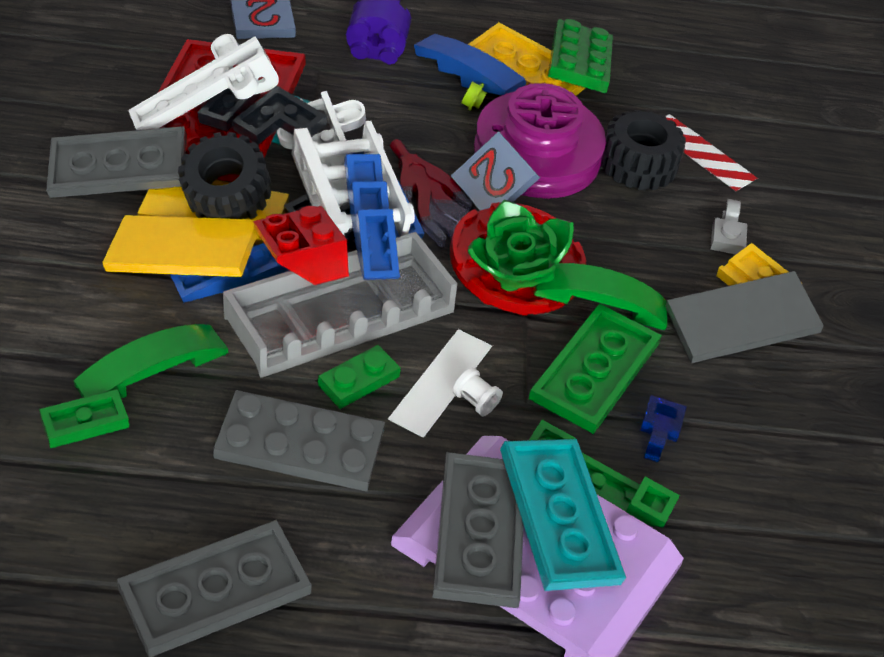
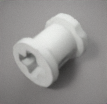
(477, 391)

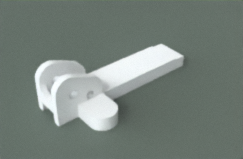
(209, 81)
(341, 119)

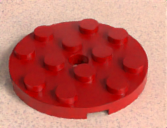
(482, 282)

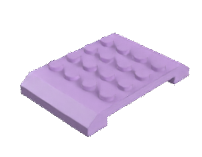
(580, 619)

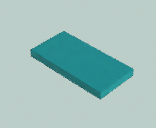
(562, 514)

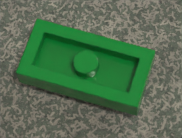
(359, 376)
(84, 418)

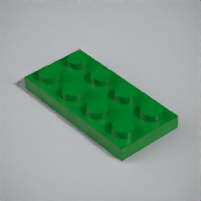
(581, 55)
(595, 368)

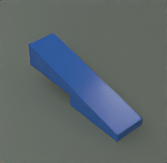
(258, 267)

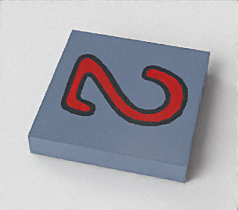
(263, 19)
(495, 174)

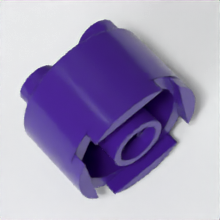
(378, 30)

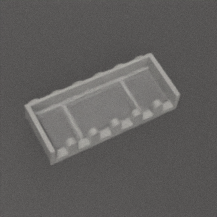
(296, 322)

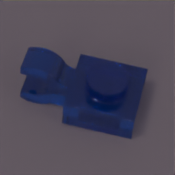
(663, 421)

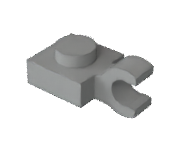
(728, 233)

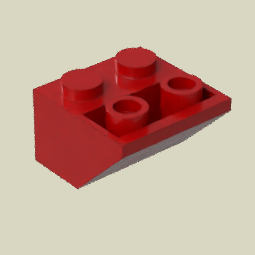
(306, 243)

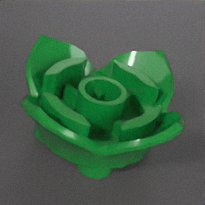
(519, 249)

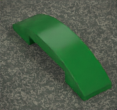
(607, 288)
(150, 356)
(644, 501)

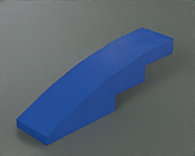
(470, 64)
(371, 217)

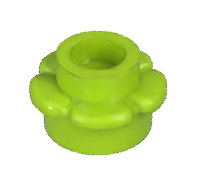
(474, 96)

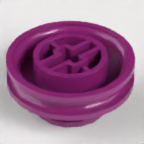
(550, 133)

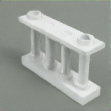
(317, 176)

